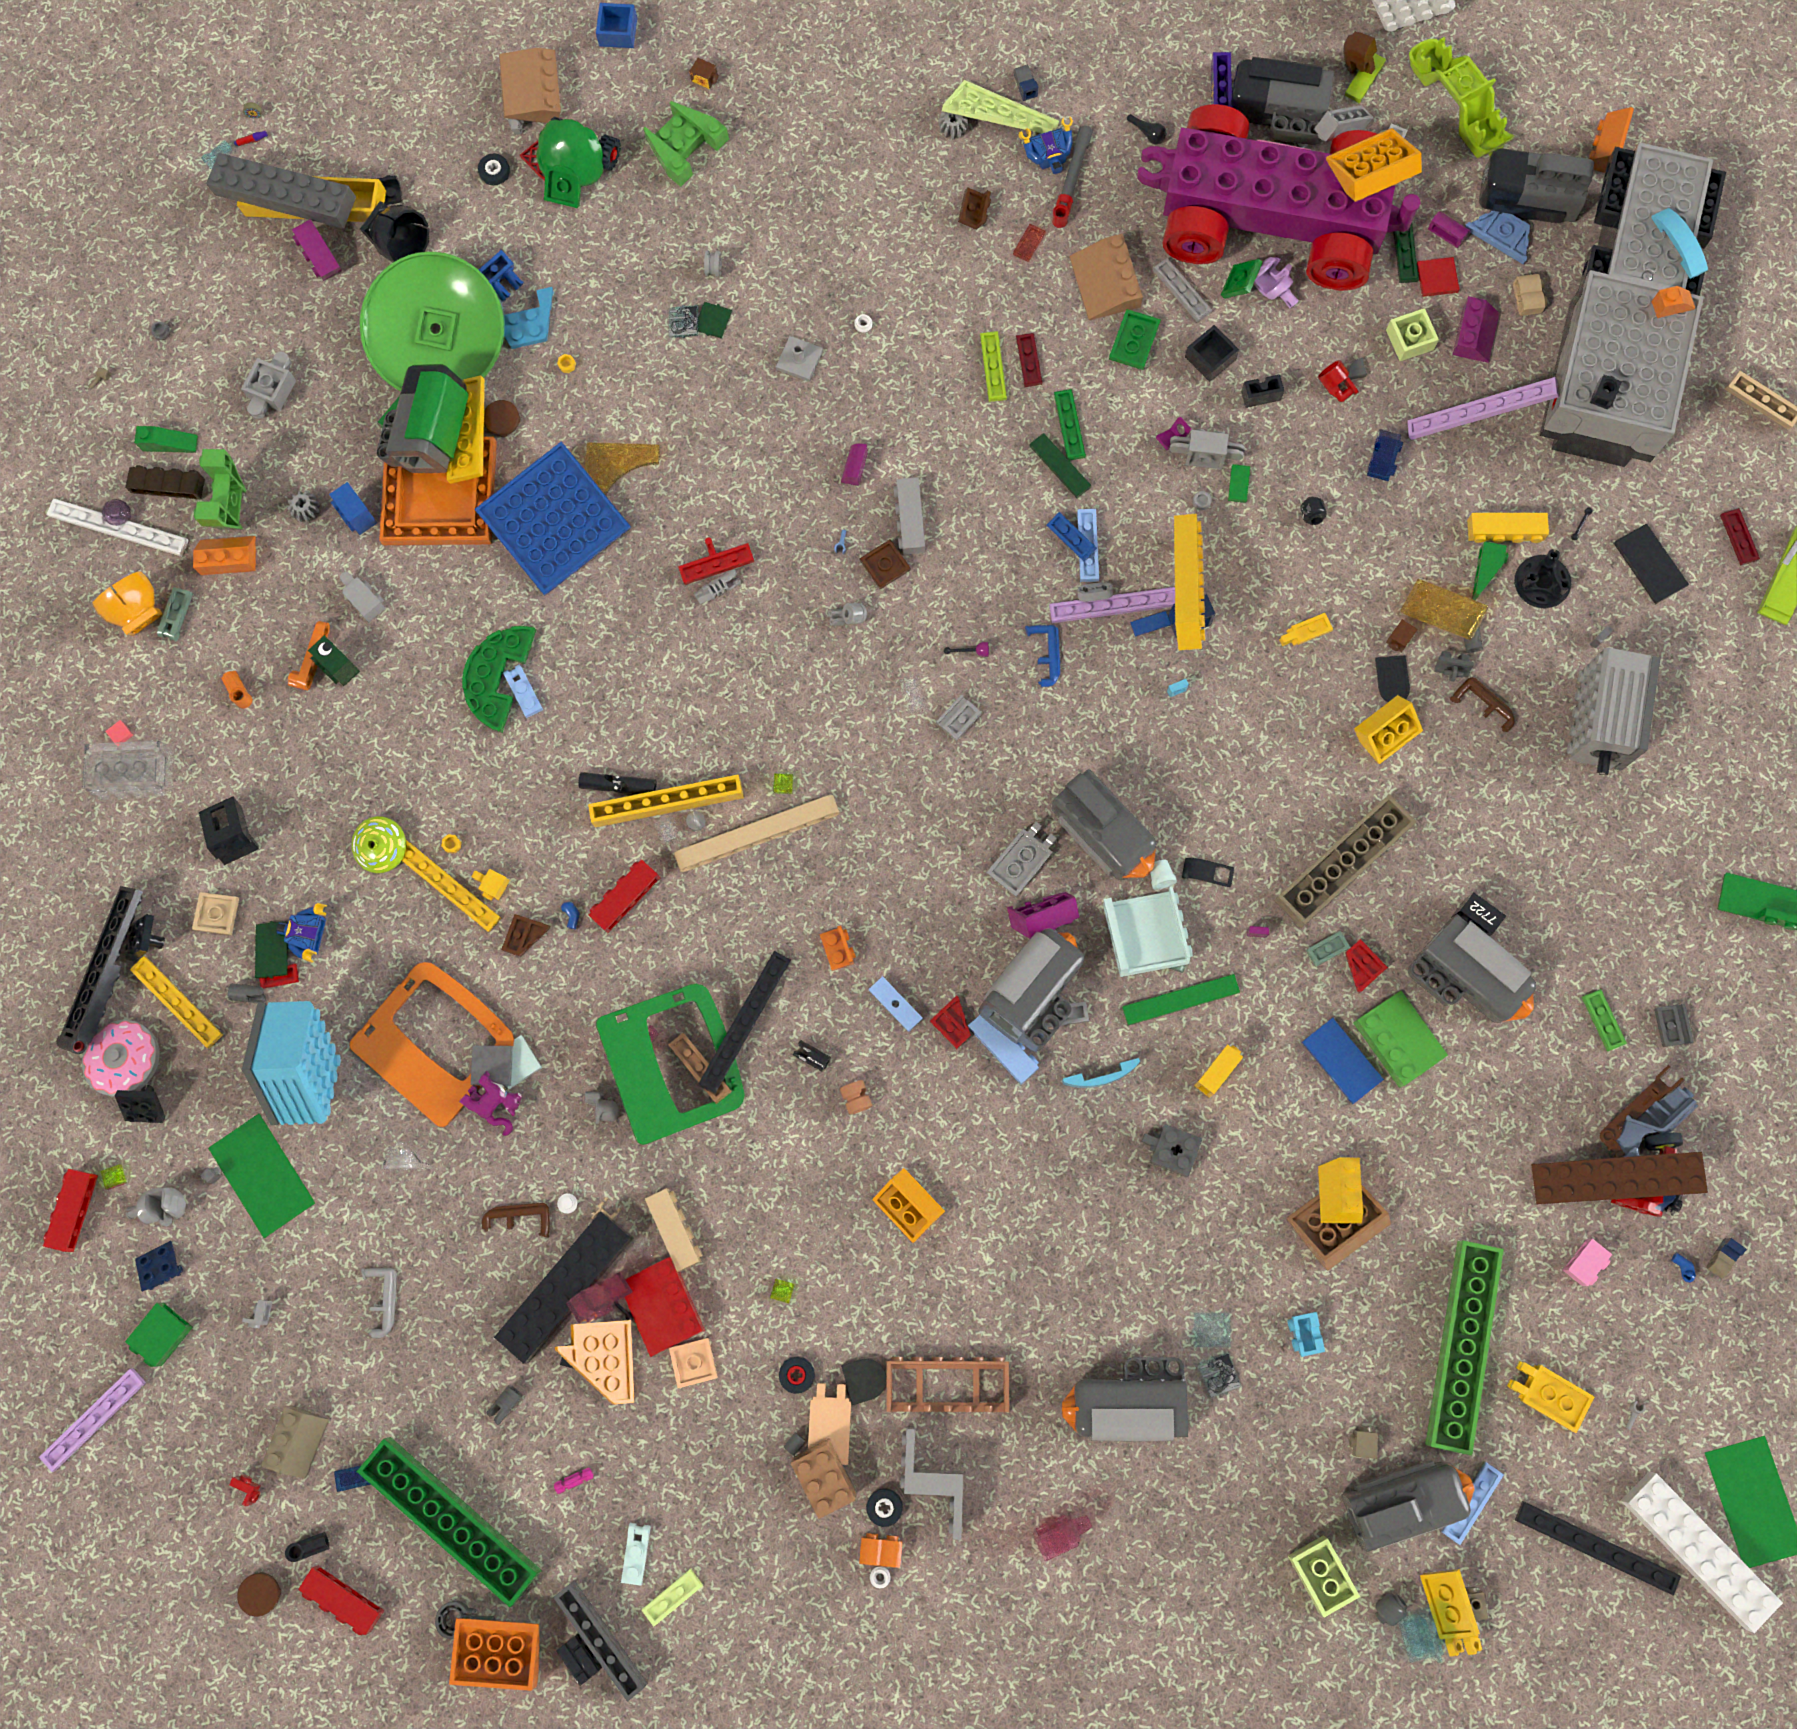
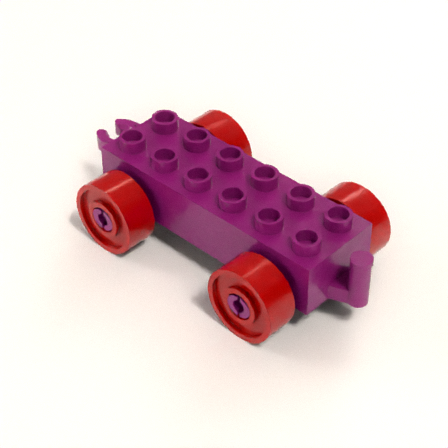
(1289, 192)

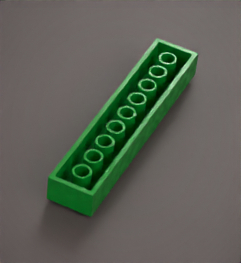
(449, 1521)

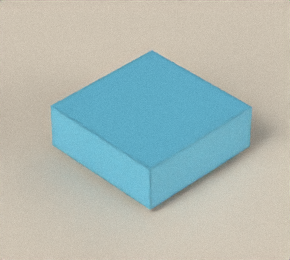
(1177, 688)

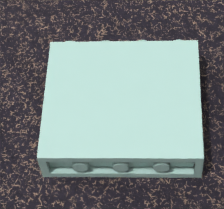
(1147, 933)

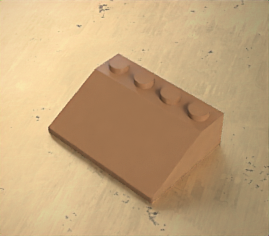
(530, 85)
(1106, 278)
(1336, 1241)

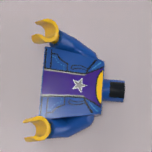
(1050, 147)
(304, 931)

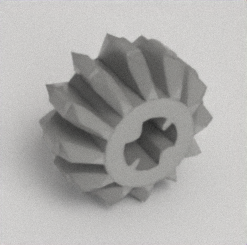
(952, 124)
(303, 506)

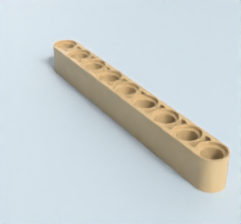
(756, 833)

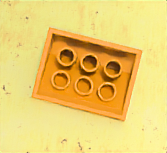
(1375, 164)

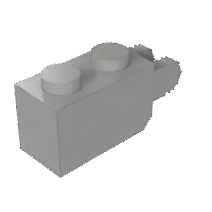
(361, 597)

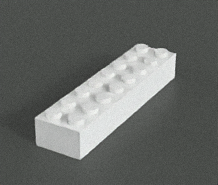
(1701, 1552)

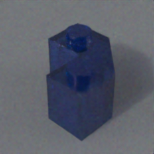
(1384, 455)

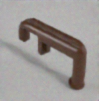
(1489, 698)
(518, 1211)

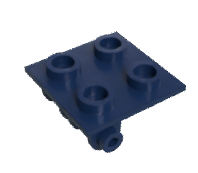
(157, 1266)

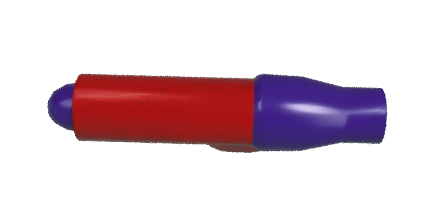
(255, 137)

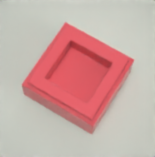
(119, 732)

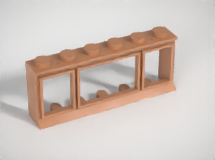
(939, 1363)

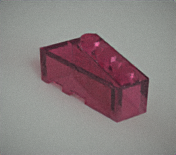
(599, 1299)

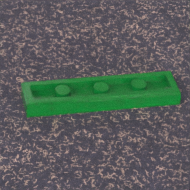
(1069, 425)

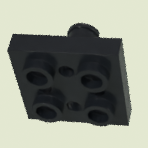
(141, 938)
(140, 1105)

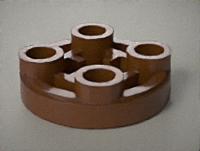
(501, 418)
(258, 1594)

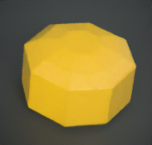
(566, 363)
(451, 843)

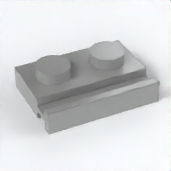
(958, 717)

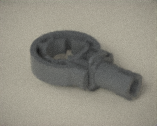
(462, 1609)

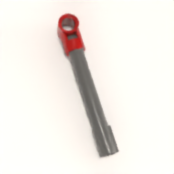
(1065, 199)

